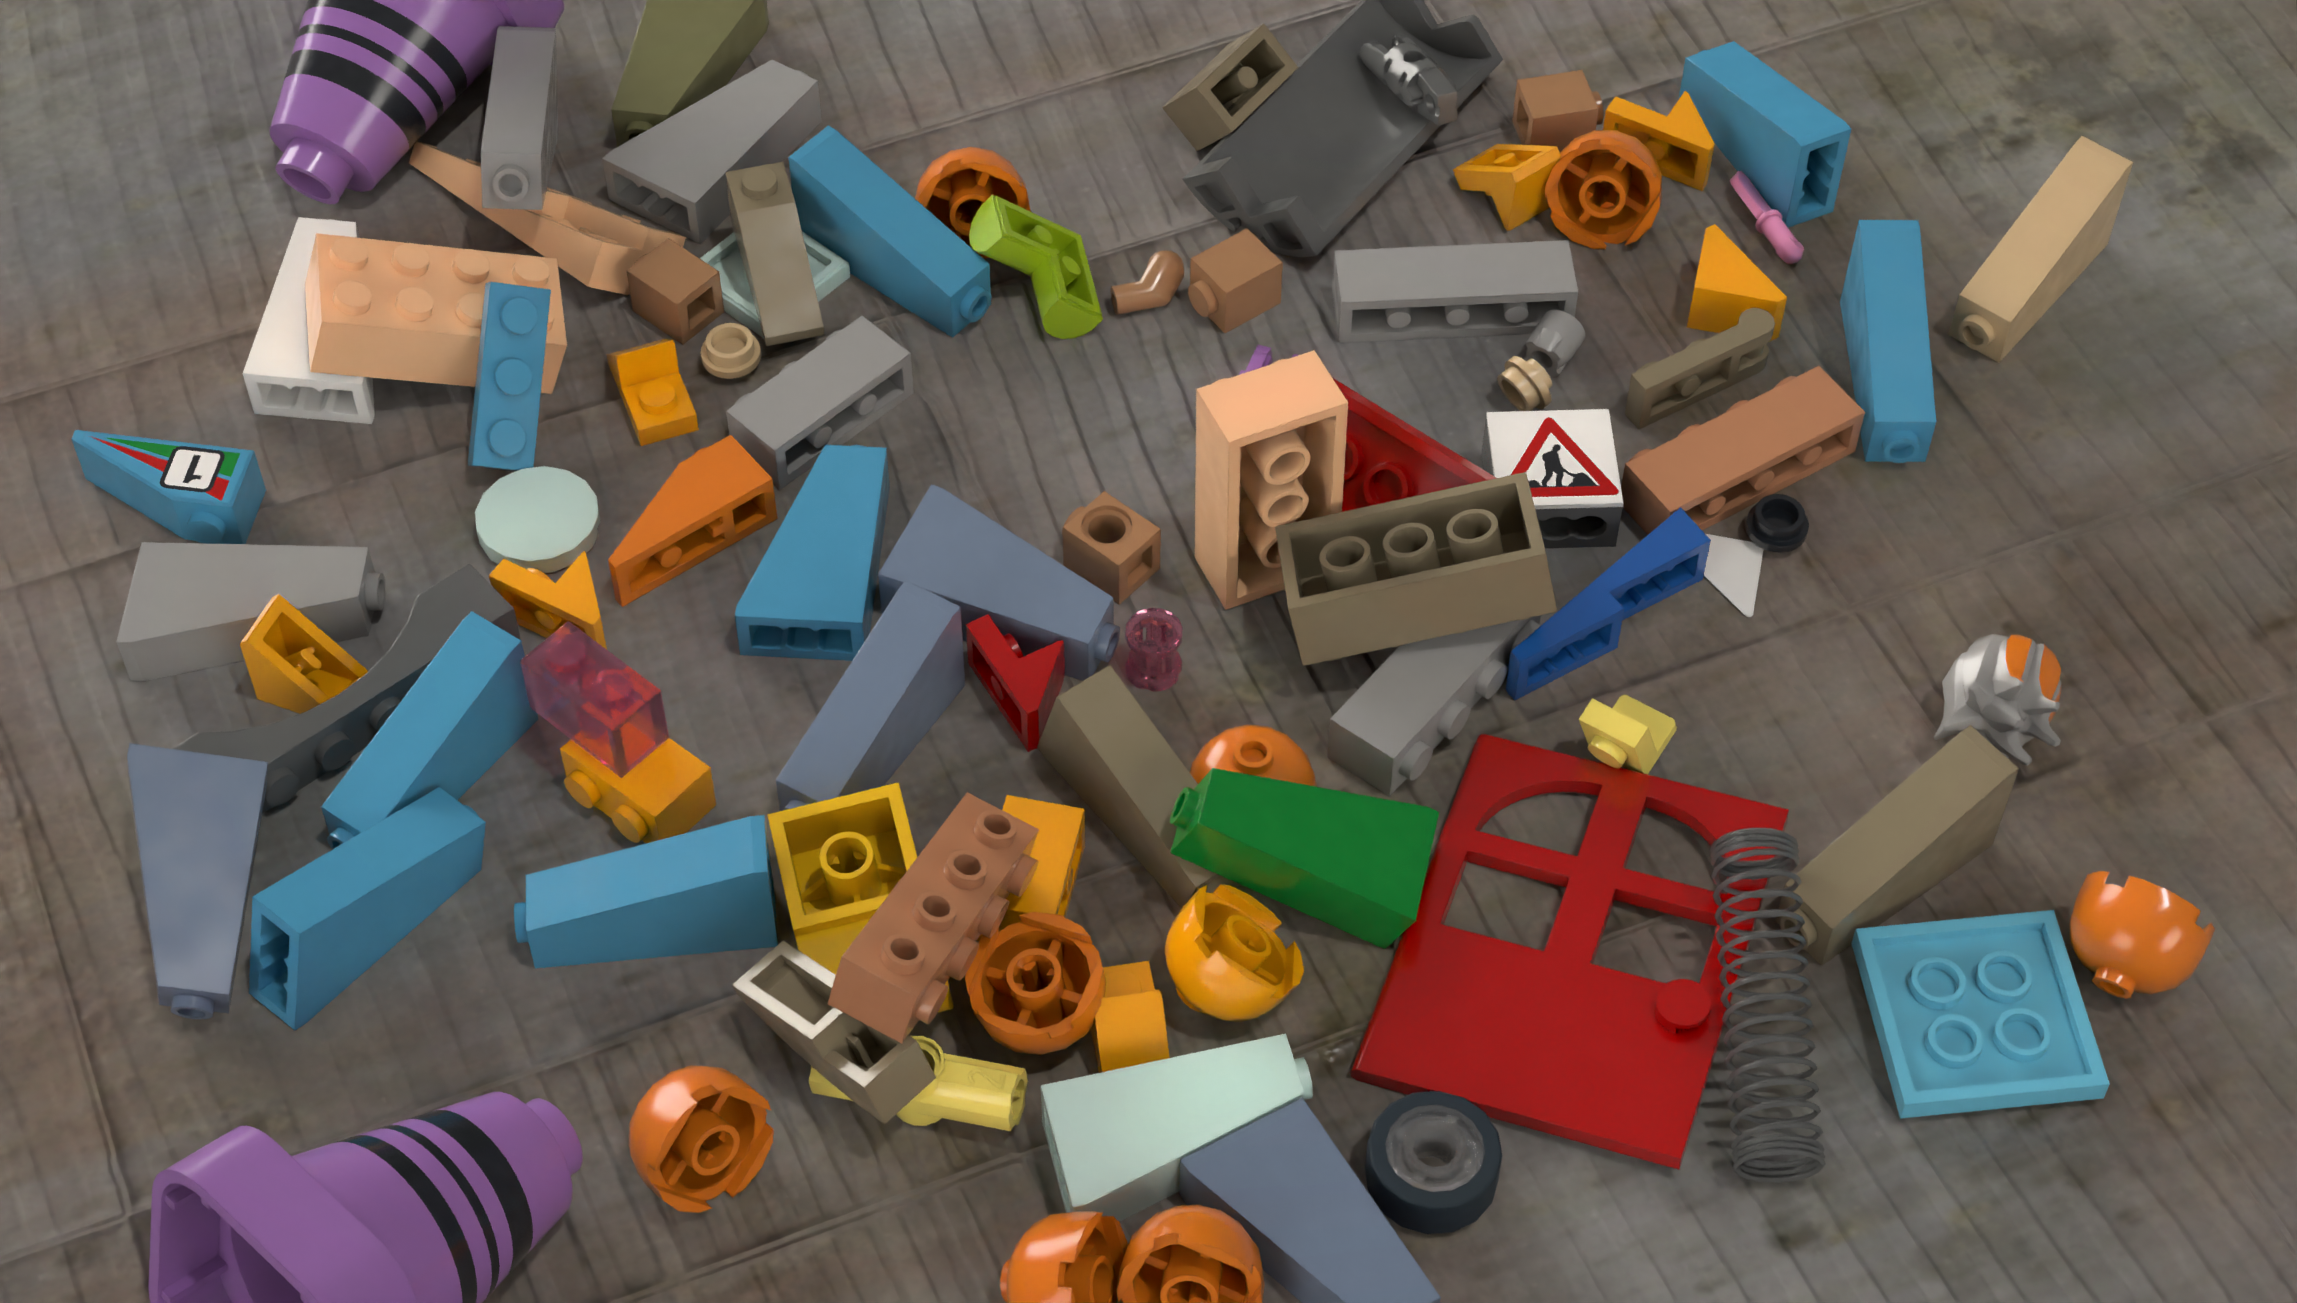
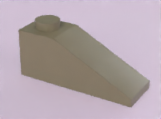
(774, 253)

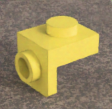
(1627, 734)

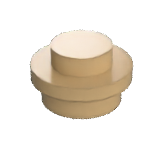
(730, 351)
(1525, 384)

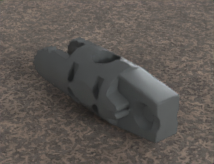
(1413, 78)

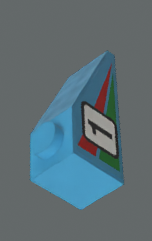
(185, 487)

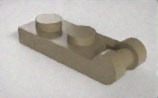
(1700, 369)

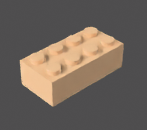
(414, 308)
(1264, 460)

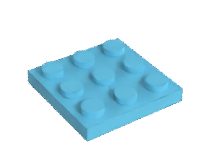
(1978, 1014)

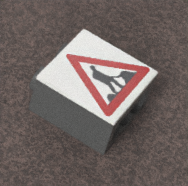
(1568, 470)

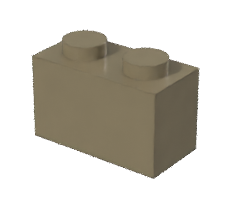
(1230, 87)

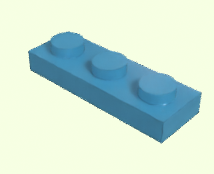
(509, 376)

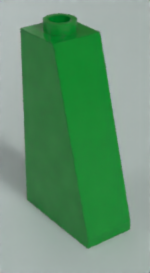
(1311, 848)

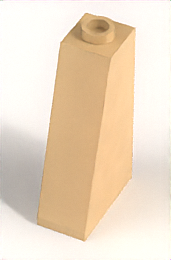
(2043, 250)

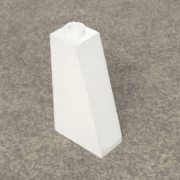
(279, 363)

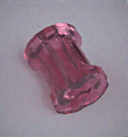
(1162, 641)

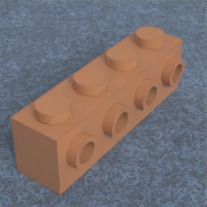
(933, 919)

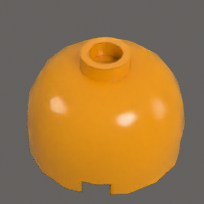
(1229, 956)

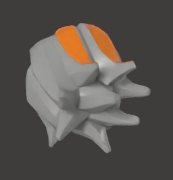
(2004, 692)

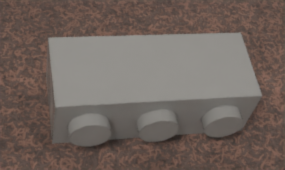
(822, 400)

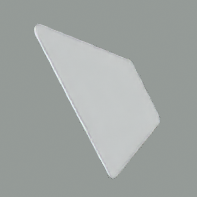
(1735, 570)

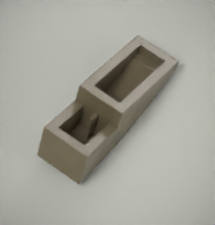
(864, 1064)

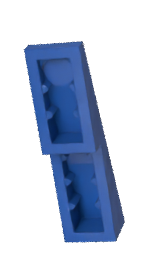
(1592, 621)

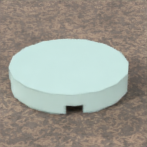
(538, 518)

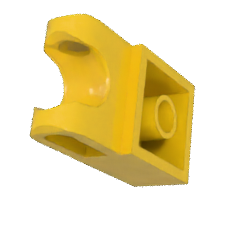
(841, 866)

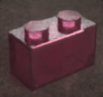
(595, 699)

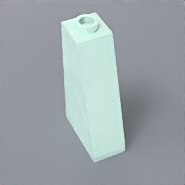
(1126, 1128)

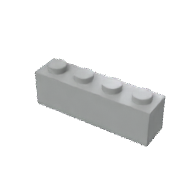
(1450, 290)
(1418, 700)

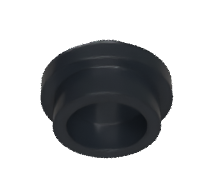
(1777, 523)

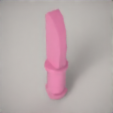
(1768, 220)

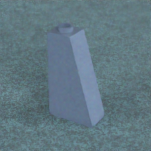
(997, 573)
(882, 703)
(197, 856)
(1305, 1212)

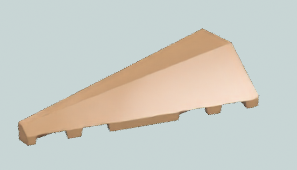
(584, 238)

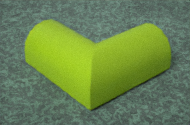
(1047, 254)

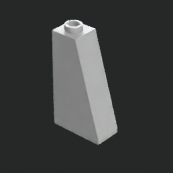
(520, 119)
(681, 164)
(201, 599)

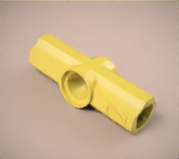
(962, 1091)

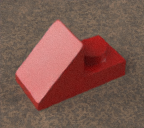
(1018, 684)

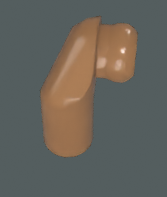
(1155, 287)

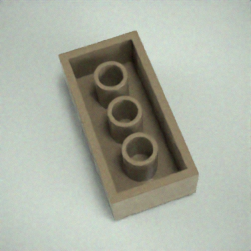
(1415, 569)

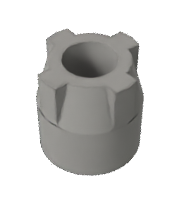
(1555, 341)

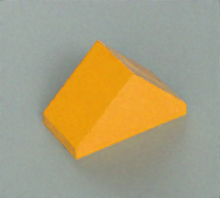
(1729, 285)
(295, 660)

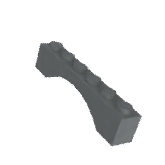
(335, 730)

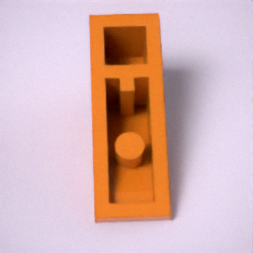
(695, 514)

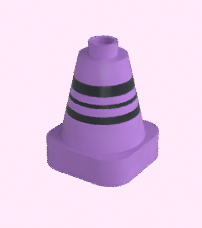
(377, 78)
(380, 1217)

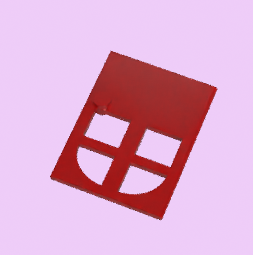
(1547, 1030)

